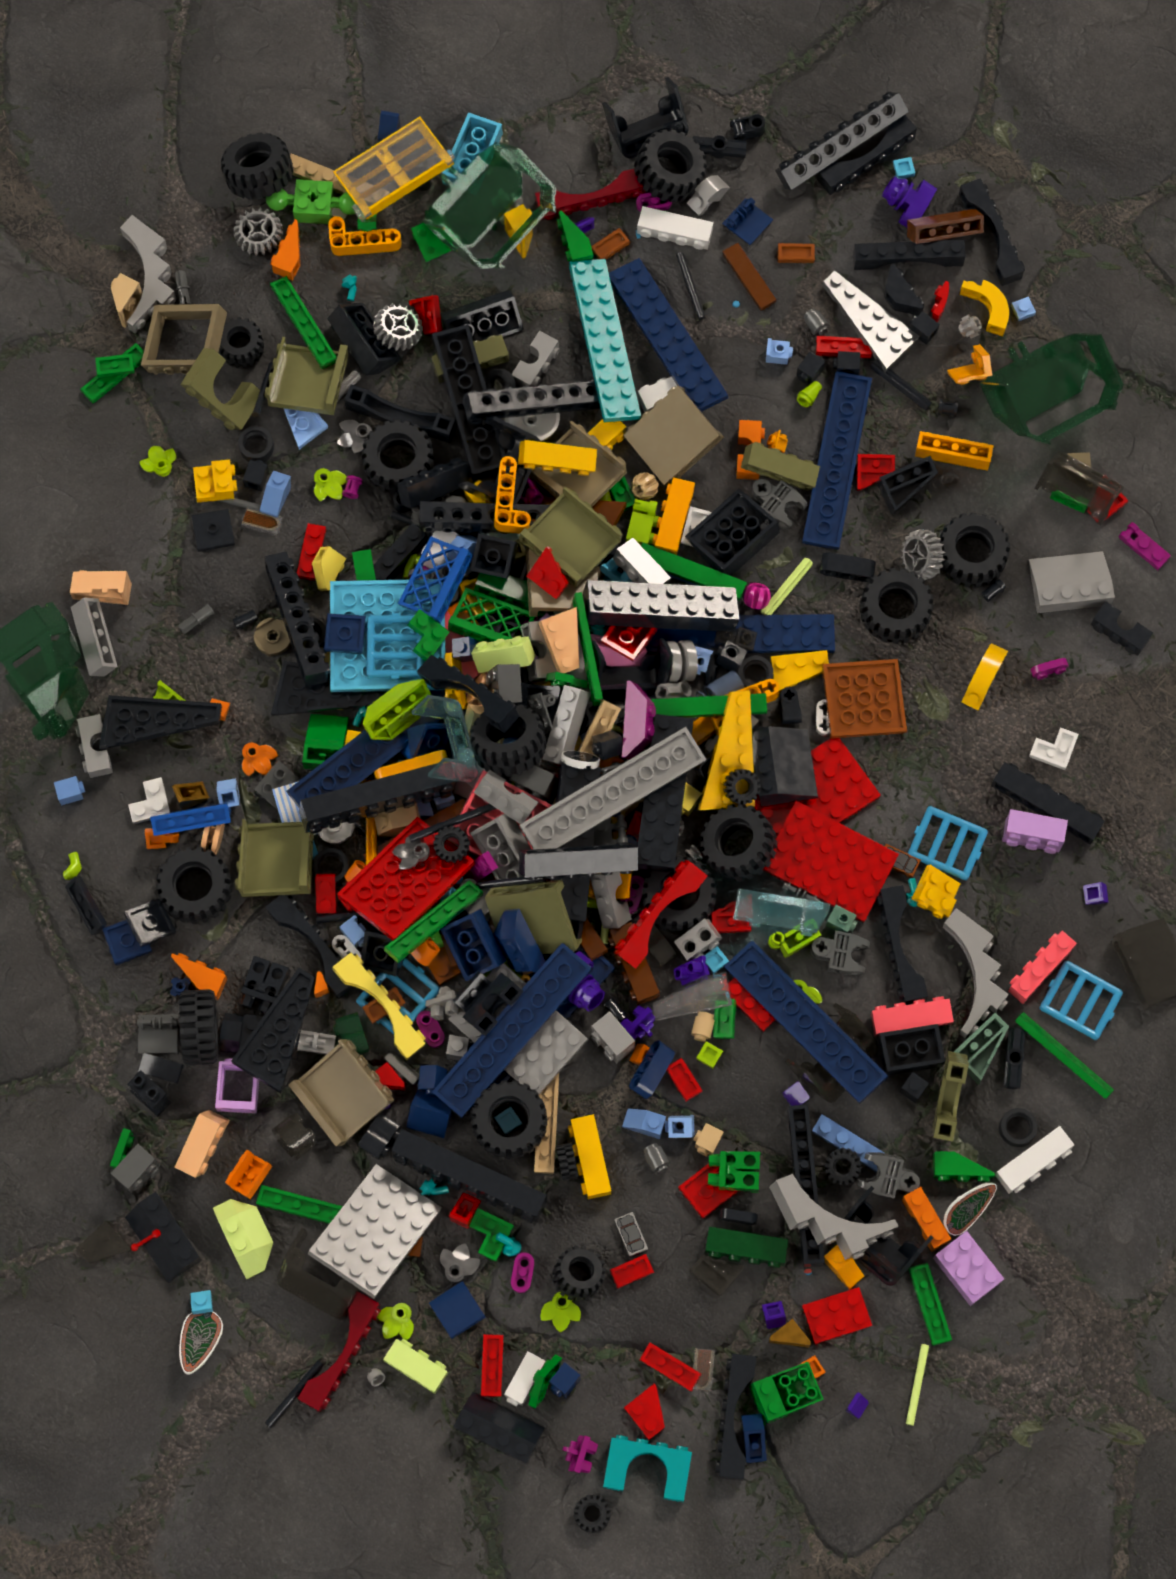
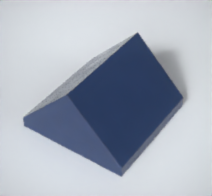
(427, 738)
(429, 1115)

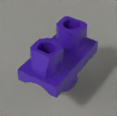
(692, 970)
(642, 1024)

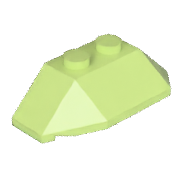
(245, 1235)

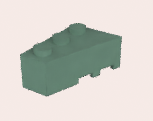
(982, 1046)

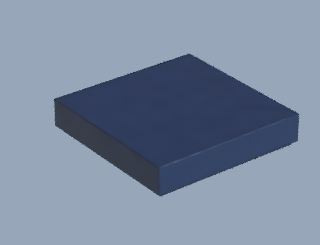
(345, 633)
(123, 943)

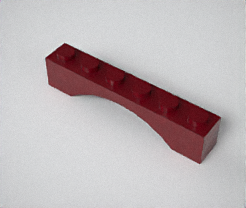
(622, 188)
(317, 1390)

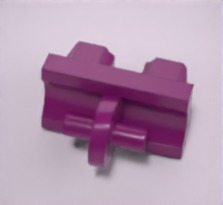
(576, 1454)

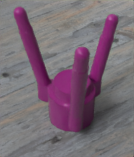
(532, 494)

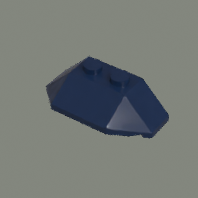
(518, 943)

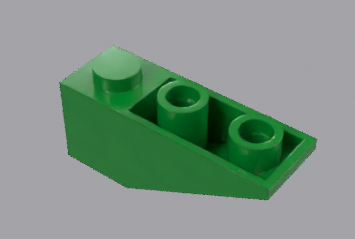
(574, 239)
(955, 1166)

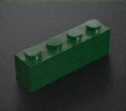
(507, 590)
(746, 1246)

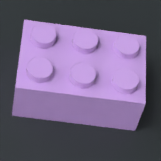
(1034, 831)
(968, 1268)

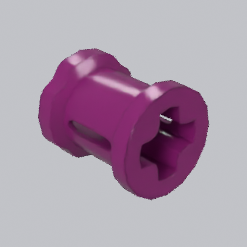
(352, 487)

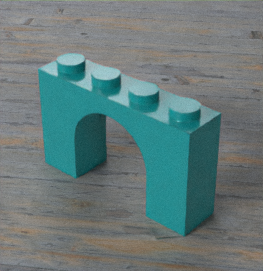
(675, 1460)

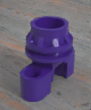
(912, 201)
(588, 991)

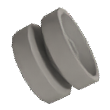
(684, 661)

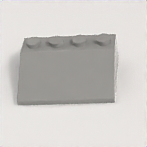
(1071, 582)

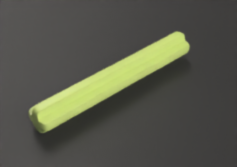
(787, 586)

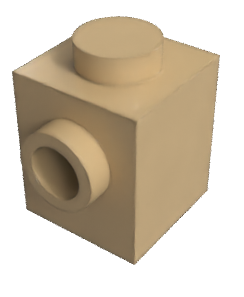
(707, 1140)

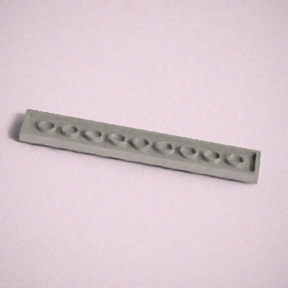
(613, 791)

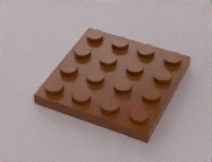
(864, 698)

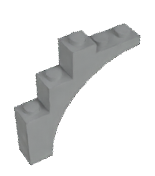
(149, 247)
(974, 941)
(826, 1228)

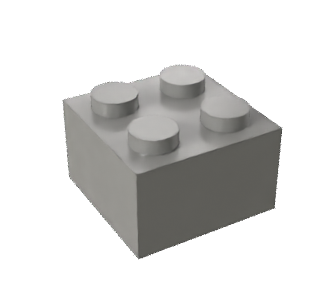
(612, 1037)

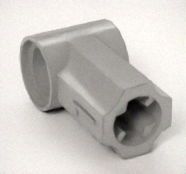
(673, 690)

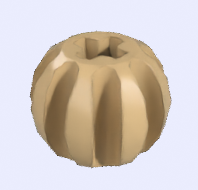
(644, 486)

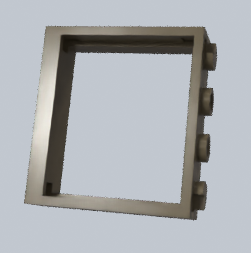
(181, 312)

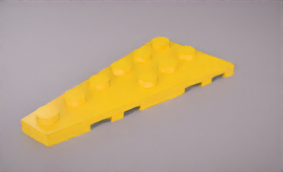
(731, 752)

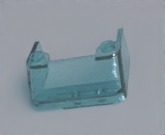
(464, 765)
(780, 911)

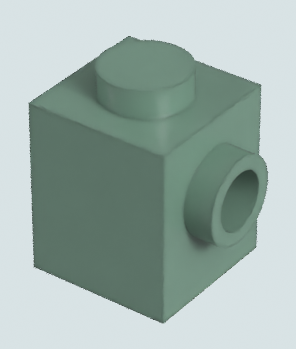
(841, 920)

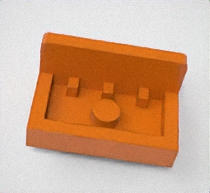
(248, 1174)

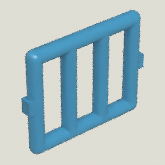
(372, 655)
(948, 866)
(417, 972)
(1100, 985)

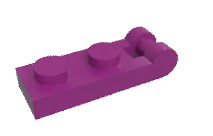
(1144, 546)
(483, 866)

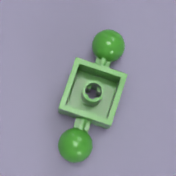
(312, 201)

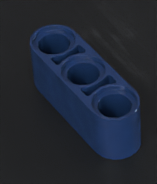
(651, 1069)

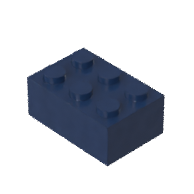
(473, 944)

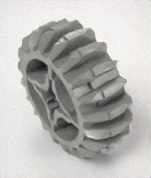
(256, 240)
(398, 322)
(922, 554)

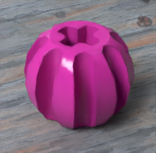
(756, 596)

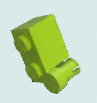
(643, 521)
(791, 941)

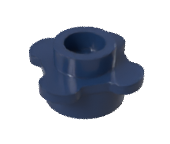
(179, 982)

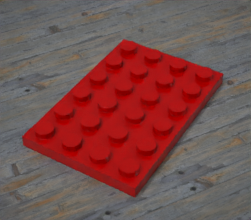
(839, 783)
(830, 861)
(397, 897)

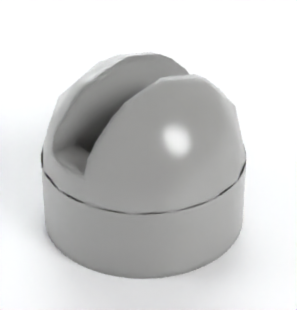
(376, 1377)

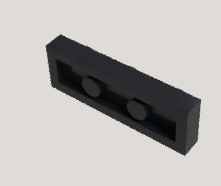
(85, 905)

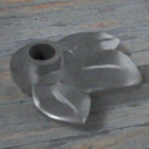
(352, 435)
(410, 854)
(459, 1260)

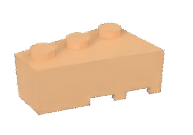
(106, 585)
(562, 640)
(201, 1143)

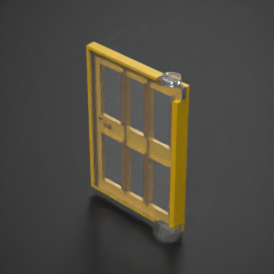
(393, 168)

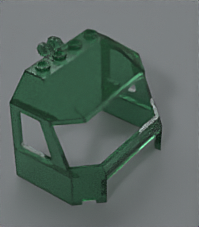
(482, 197)
(1048, 378)
(49, 679)

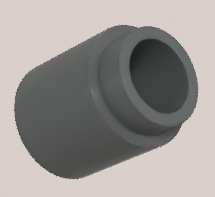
(816, 322)
(656, 1158)

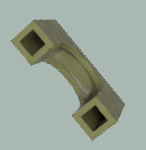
(200, 383)
(946, 1110)

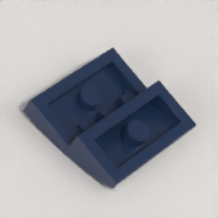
(457, 1310)

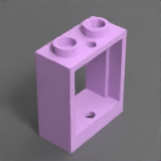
(234, 1106)

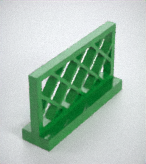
(482, 633)

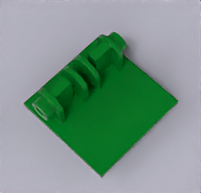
(428, 243)

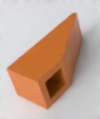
(288, 257)
(200, 975)

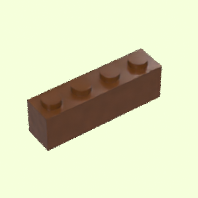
(945, 226)
(640, 979)

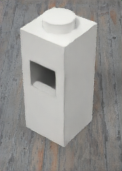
(523, 1379)

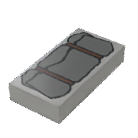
(631, 1234)

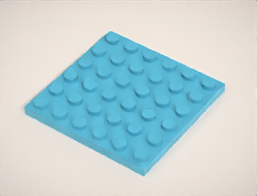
(368, 599)

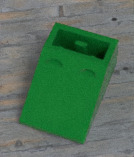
(323, 738)
(785, 1392)

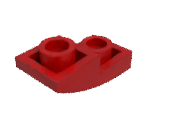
(940, 301)

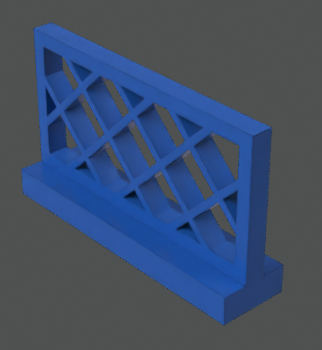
(450, 584)
(190, 819)

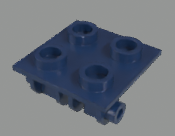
(747, 221)

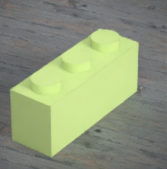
(509, 651)
(416, 1365)

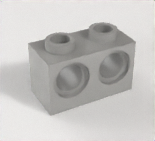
(696, 936)

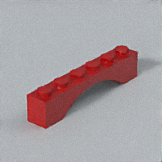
(635, 944)

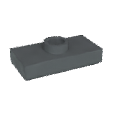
(402, 1068)

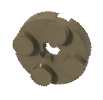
(262, 637)

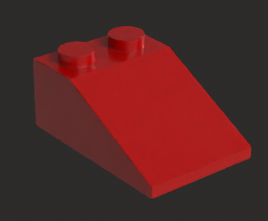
(628, 640)

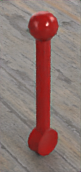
(155, 1234)

